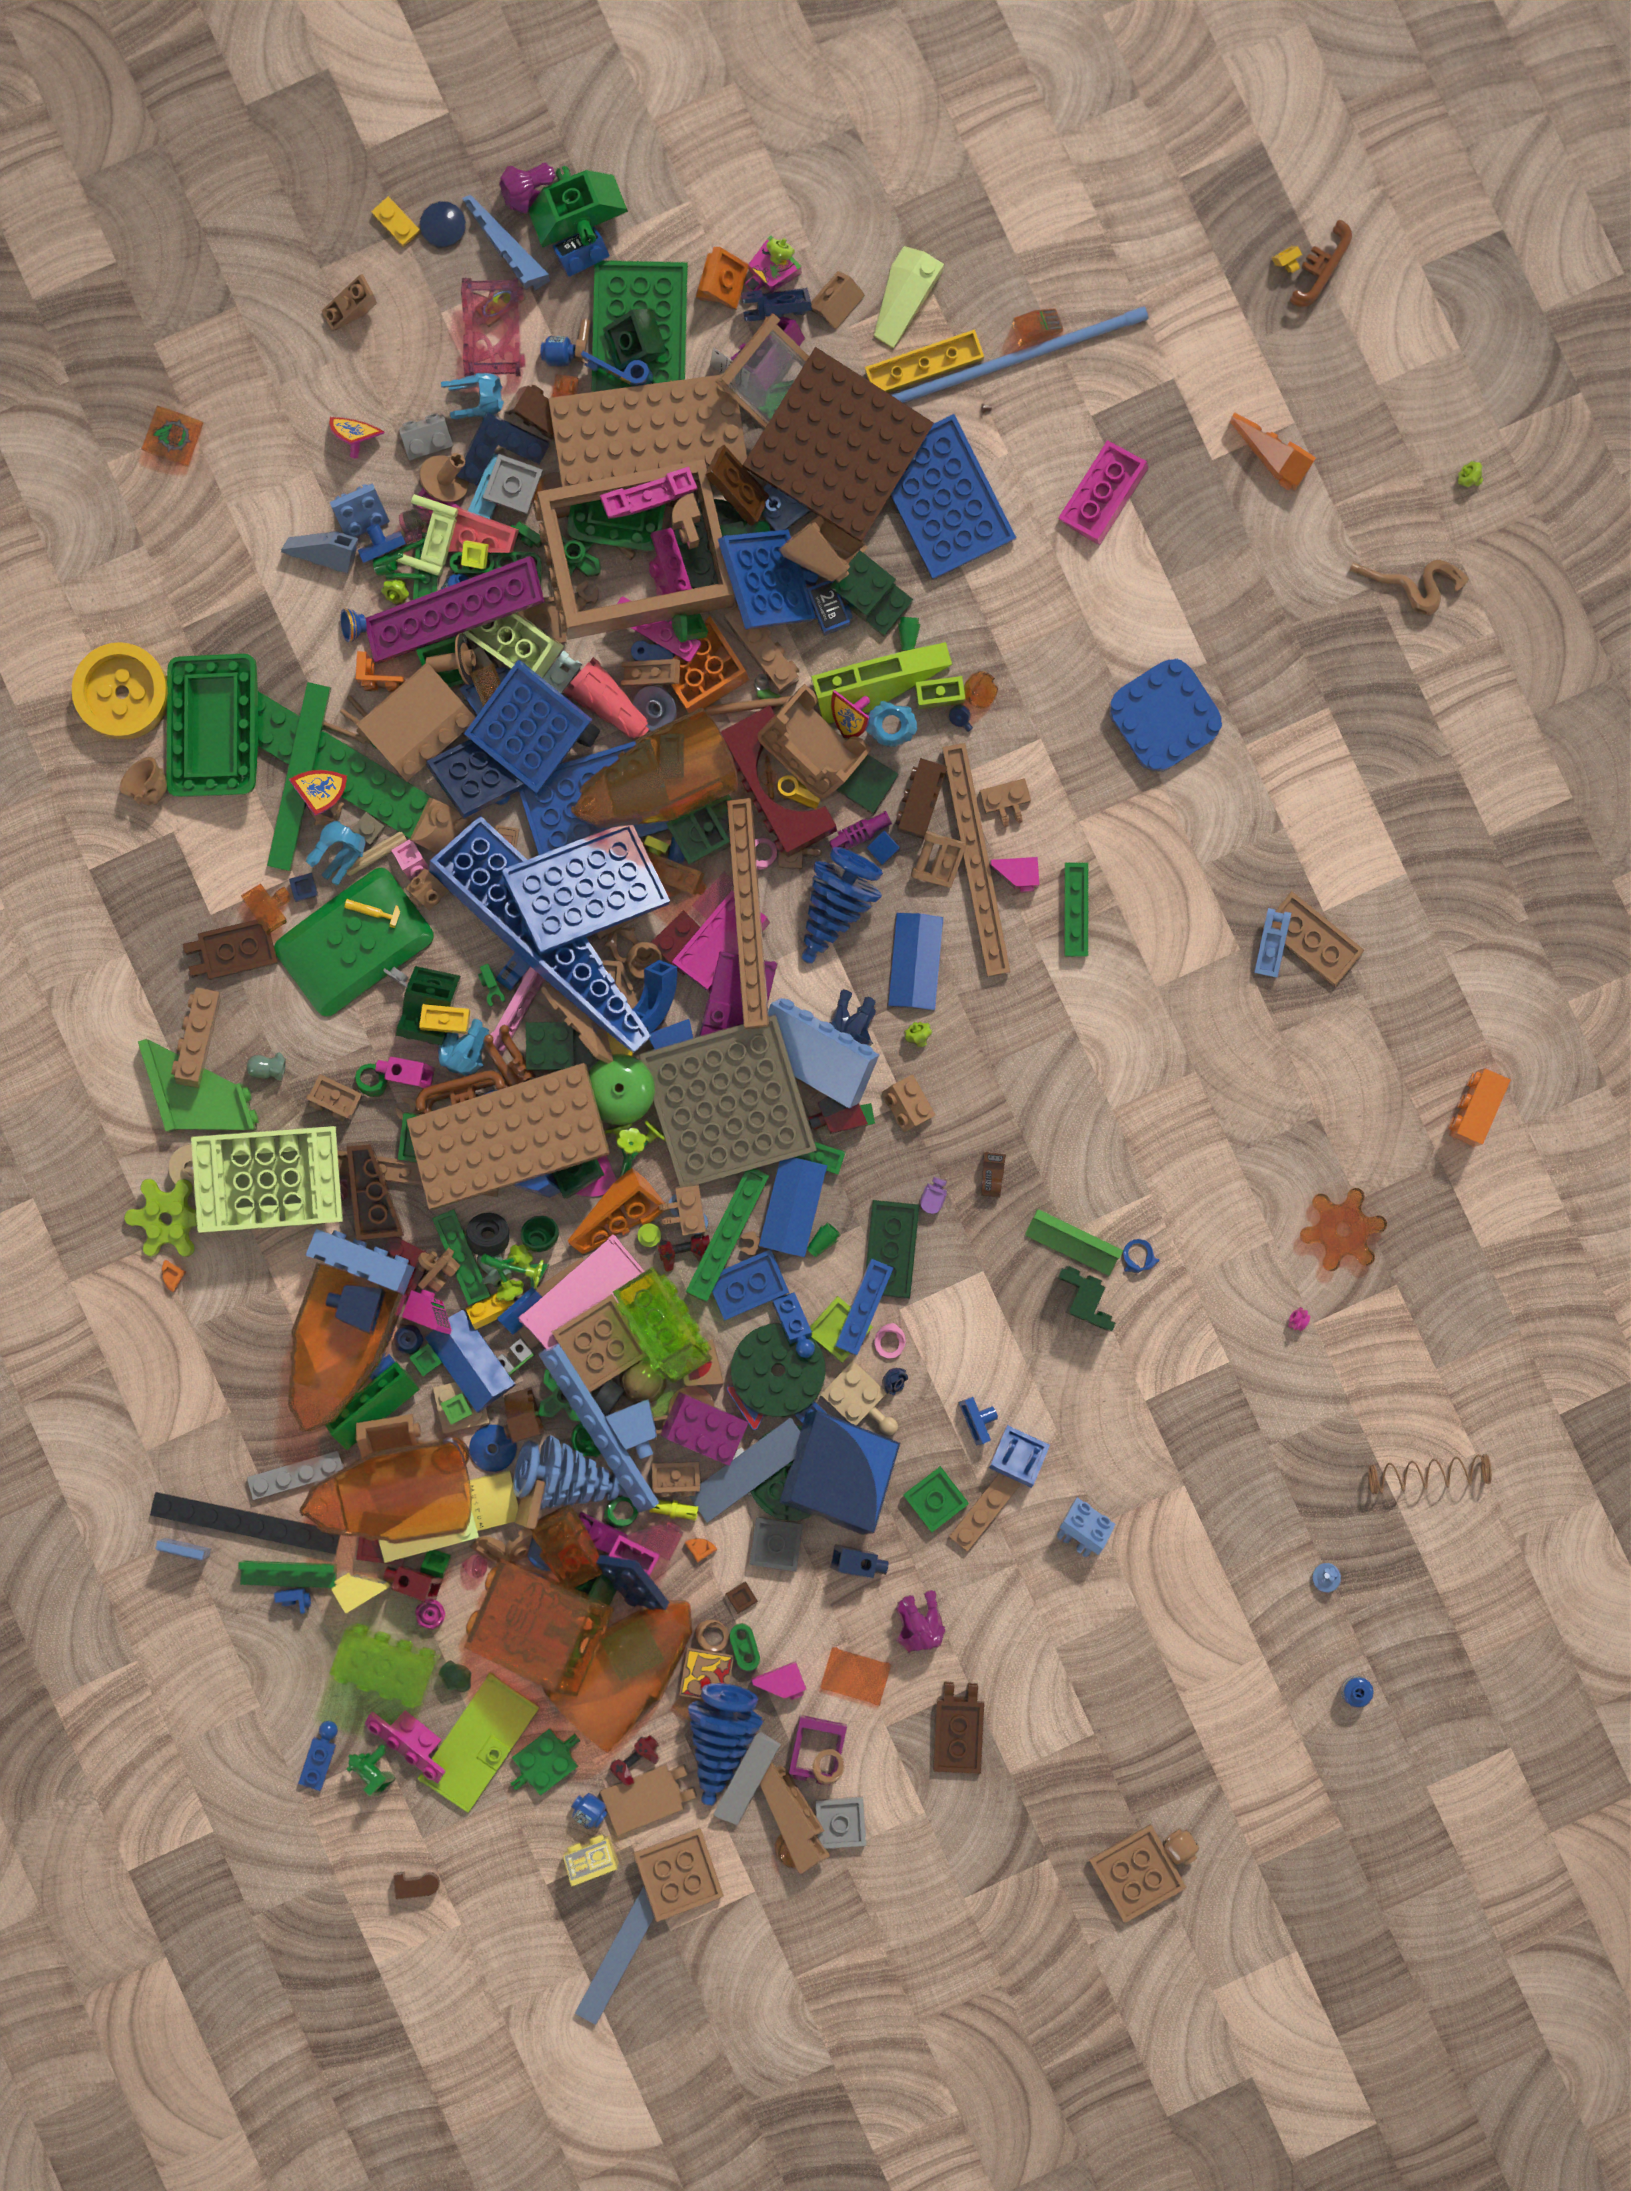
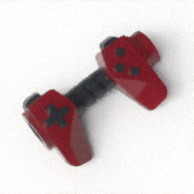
(697, 1245)
(645, 1748)

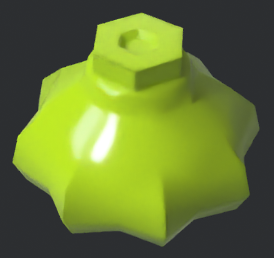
(779, 250)
(1471, 474)
(395, 591)
(918, 1033)

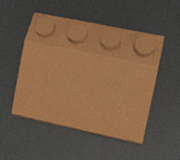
(416, 722)

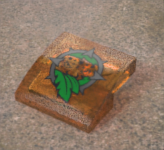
(172, 435)

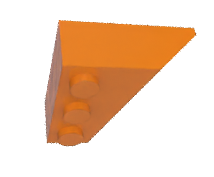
(710, 673)

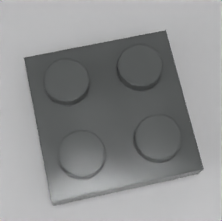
(776, 1544)

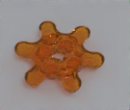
(1359, 1229)

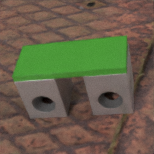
(523, 1356)

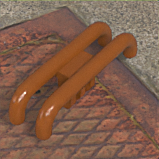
(1323, 265)
(515, 1071)
(458, 1089)

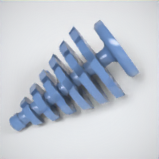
(565, 1475)

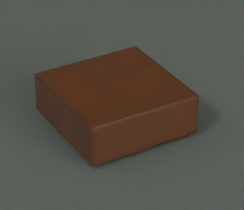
(741, 1597)

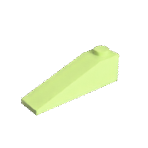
(907, 287)
(401, 1550)

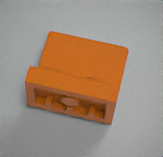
(366, 675)

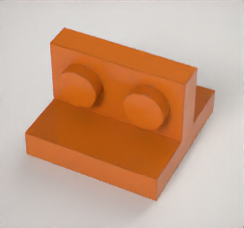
(722, 278)

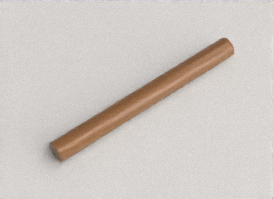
(747, 705)

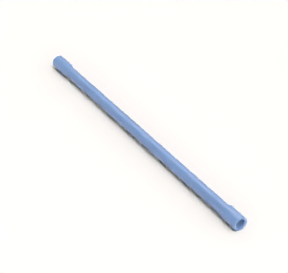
(1127, 319)

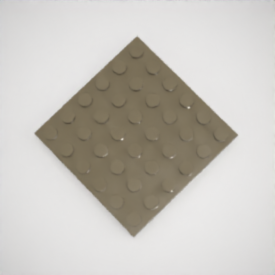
(728, 1102)

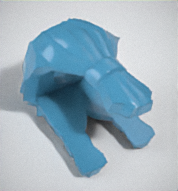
(489, 393)
(907, 720)
(352, 849)
(463, 1053)

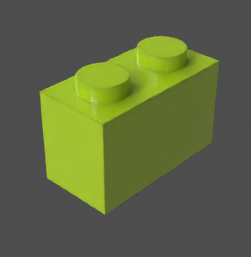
(940, 692)

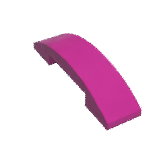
(649, 495)

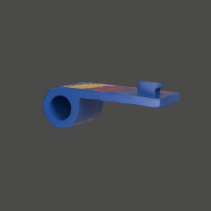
(635, 374)

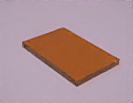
(855, 1676)

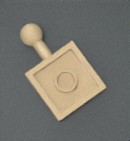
(856, 1395)

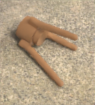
(361, 737)

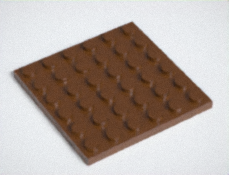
(838, 444)

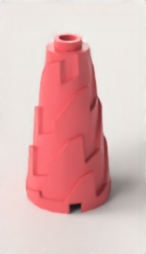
(600, 694)

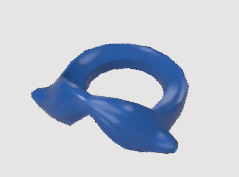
(1150, 1259)

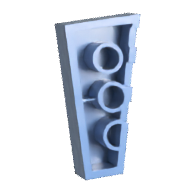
(361, 1261)

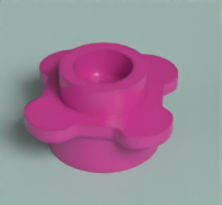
(1299, 1319)

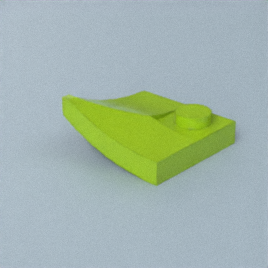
(828, 1327)

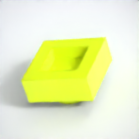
(474, 554)

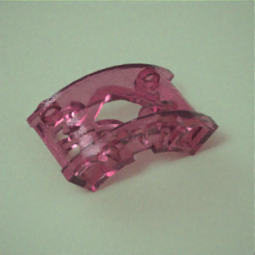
(474, 301)

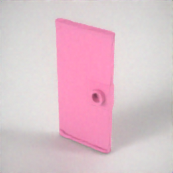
(583, 1287)

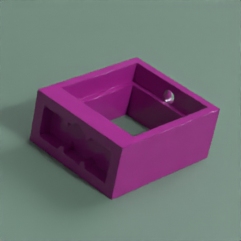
(821, 1725)

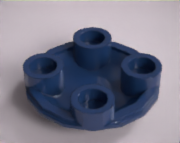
(442, 224)

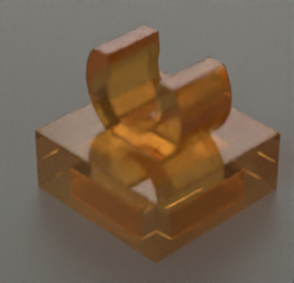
(565, 385)

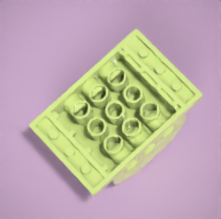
(266, 1179)

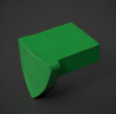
(689, 627)

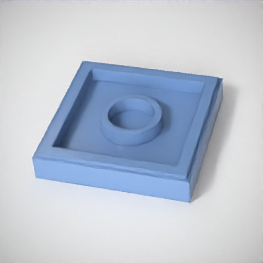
(183, 1549)

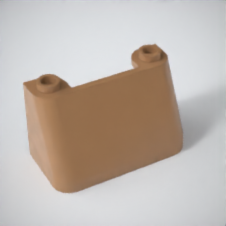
(822, 549)
(810, 745)

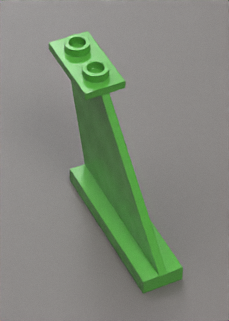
(211, 1107)

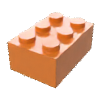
(1478, 1107)

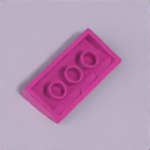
(1103, 492)

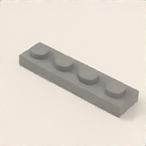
(294, 1475)

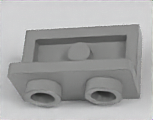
(425, 436)

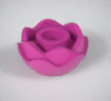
(427, 1621)

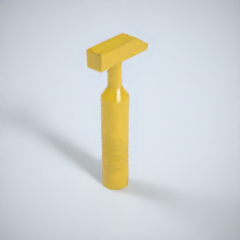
(372, 911)

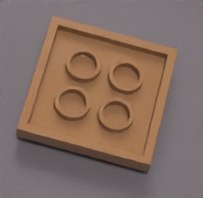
(599, 1343)
(1137, 1873)
(678, 1874)

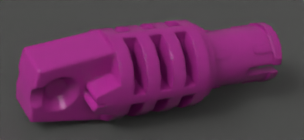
(860, 831)

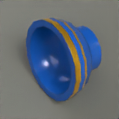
(352, 624)

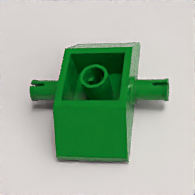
(575, 206)

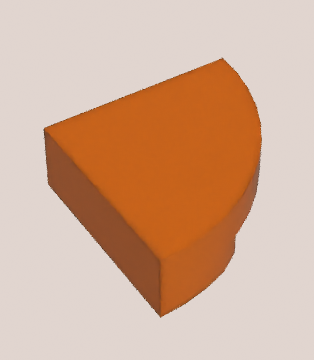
(172, 1275)
(700, 1548)

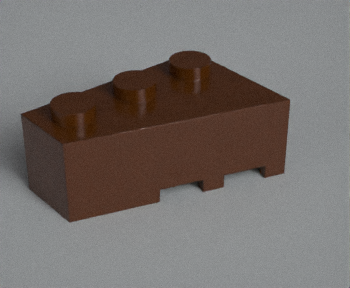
(533, 408)
(921, 798)
(522, 1415)

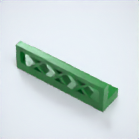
(288, 1574)

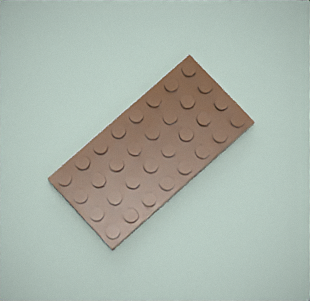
(643, 428)
(508, 1136)

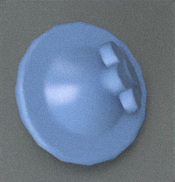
(1326, 1577)

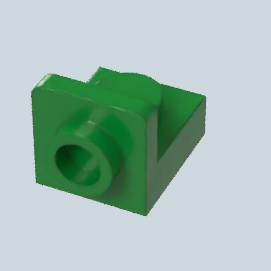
(528, 536)

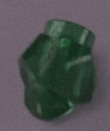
(455, 1676)

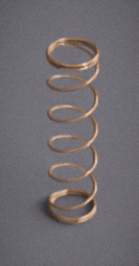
(1485, 1464)

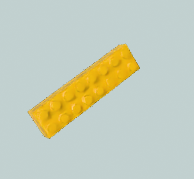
(926, 362)

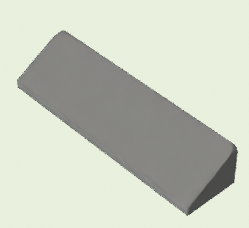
(747, 1778)

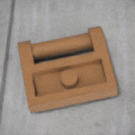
(945, 862)

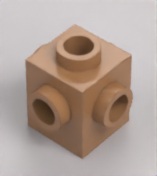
(426, 890)

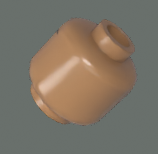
(1181, 1847)

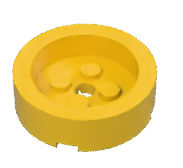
(97, 684)

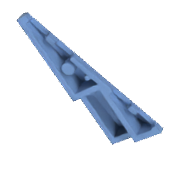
(521, 263)

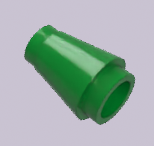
(908, 632)
(823, 1239)

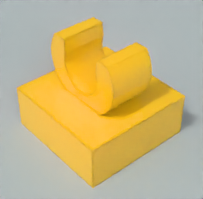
(1288, 259)

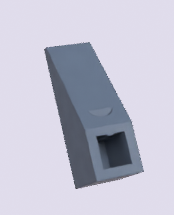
(325, 549)

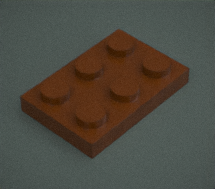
(737, 485)

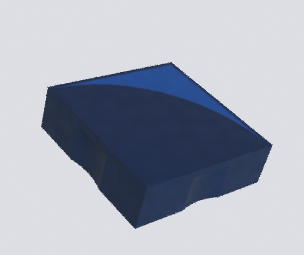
(840, 1472)

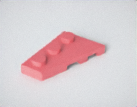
(482, 530)

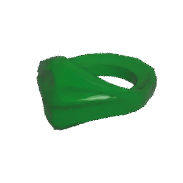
(374, 1091)
(611, 1519)

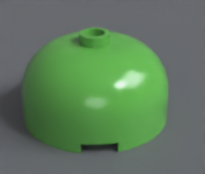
(638, 1090)

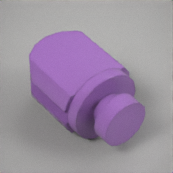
(933, 1196)

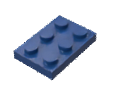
(749, 1285)

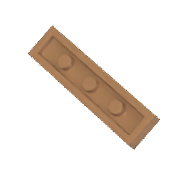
(984, 1511)

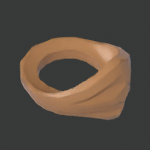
(701, 1640)
(826, 1780)

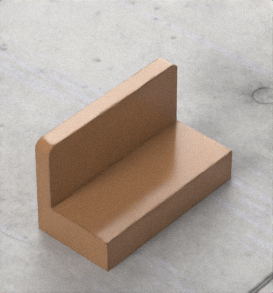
(837, 299)

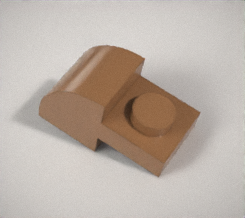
(684, 516)

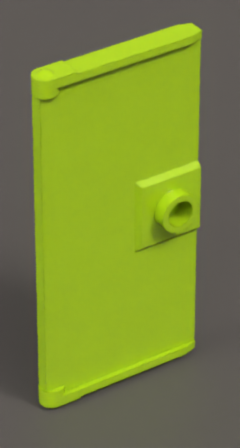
(480, 1741)

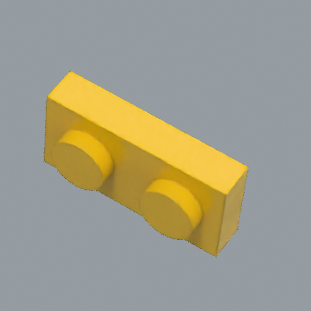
(395, 221)
(445, 1019)
(487, 1310)

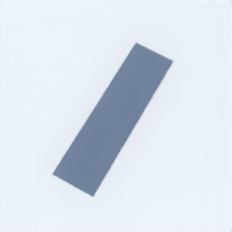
(747, 1470)

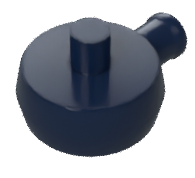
(960, 716)

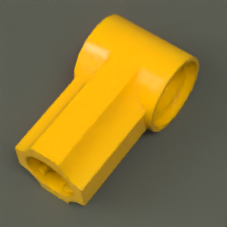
(799, 794)

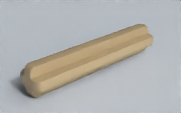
(377, 852)

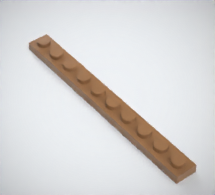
(976, 860)
(748, 914)

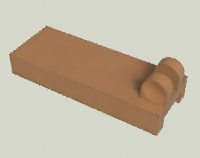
(651, 672)

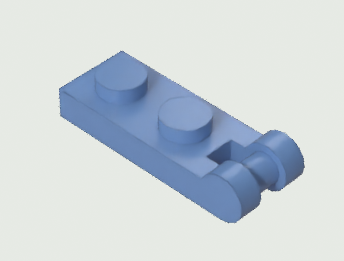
(1272, 943)

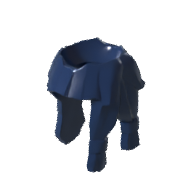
(858, 1023)

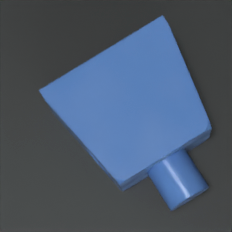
(635, 1427)

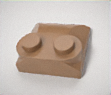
(438, 826)

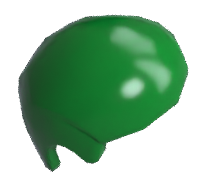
(583, 1442)

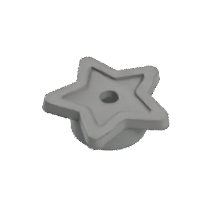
(397, 975)

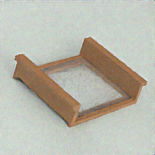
(763, 371)

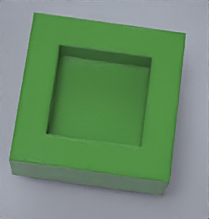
(456, 1408)

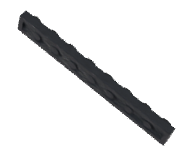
(243, 1522)

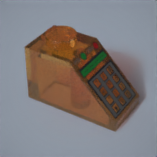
(1036, 325)

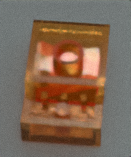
(567, 1546)

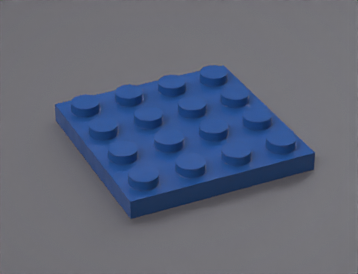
(764, 582)
(528, 726)

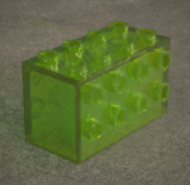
(663, 1325)
(384, 1665)

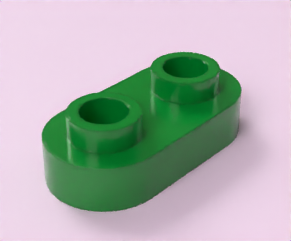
(744, 1647)

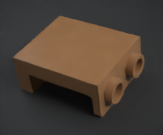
(387, 1433)

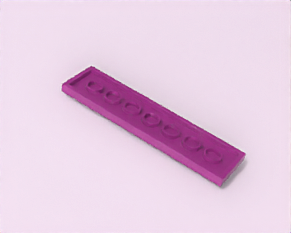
(454, 610)

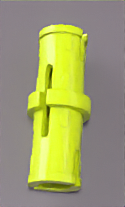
(675, 1509)

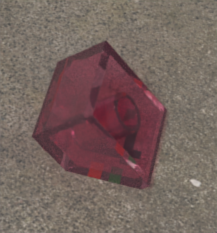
(659, 1537)

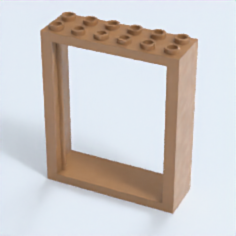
(640, 611)

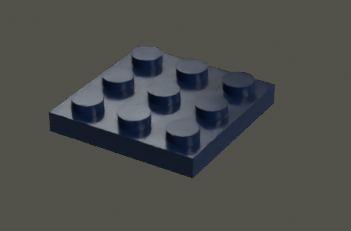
(472, 778)

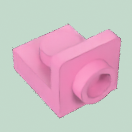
(410, 859)

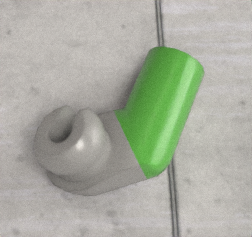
(762, 687)

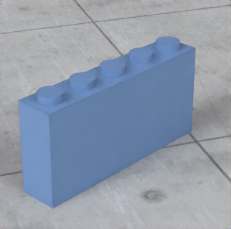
(823, 1054)

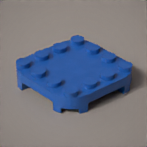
(1165, 715)

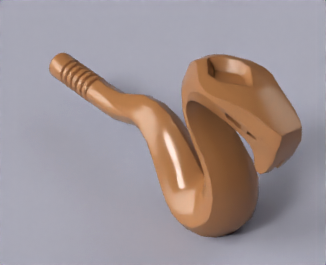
(1421, 605)

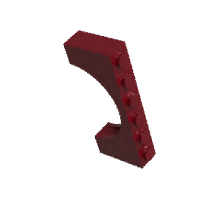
(792, 828)

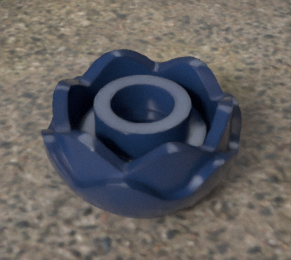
(415, 1342)
(894, 1380)

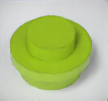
(649, 1235)

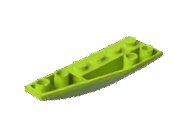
(880, 677)

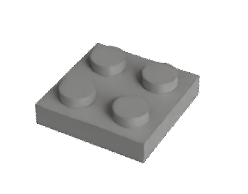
(512, 484)
(842, 1822)

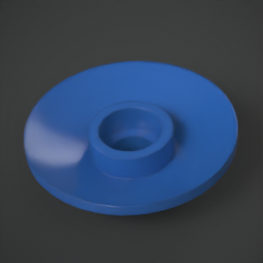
(489, 1461)

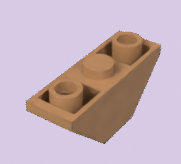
(350, 304)

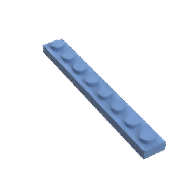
(598, 1428)

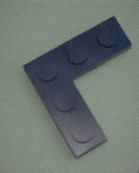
(495, 432)

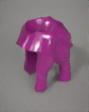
(519, 185)
(917, 1630)

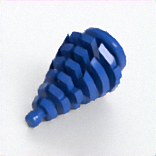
(838, 898)
(722, 1733)

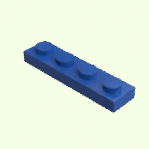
(863, 1307)

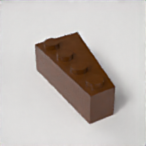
(371, 1199)

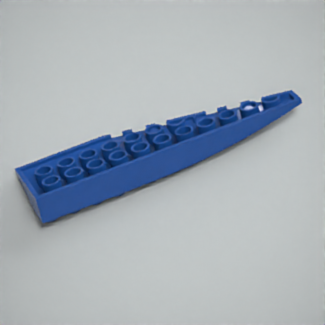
(472, 873)

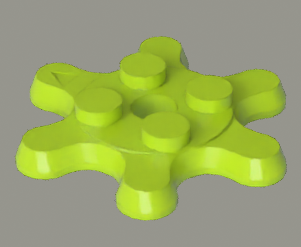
(149, 1217)

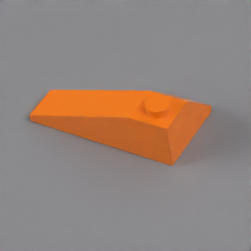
(1285, 462)
(623, 1206)

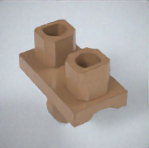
(432, 1277)

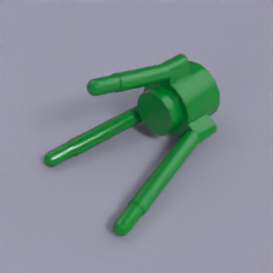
(387, 564)

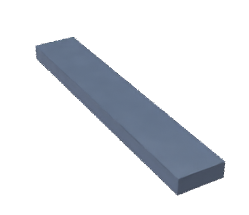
(616, 1959)

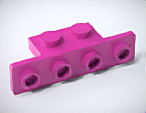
(668, 565)
(664, 635)
(410, 1740)

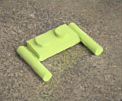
(437, 538)

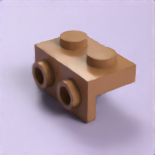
(335, 1097)
(908, 1103)
(676, 1477)

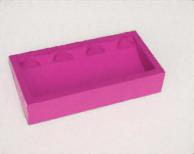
(717, 934)

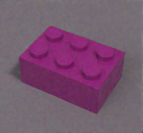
(704, 1428)

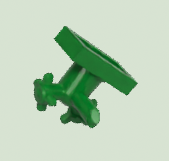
(365, 1767)

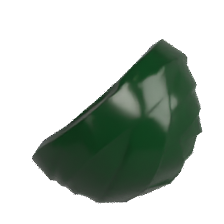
(539, 1233)

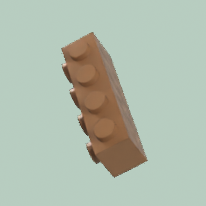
(764, 652)
(197, 1037)

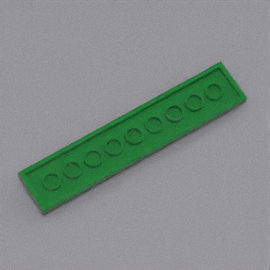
(367, 782)

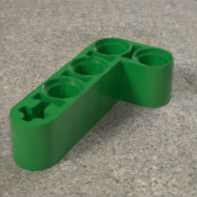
(496, 562)

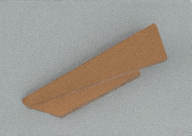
(794, 1818)

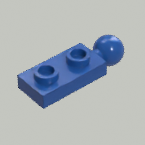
(794, 1323)
(319, 1757)

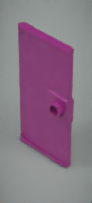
(724, 1003)

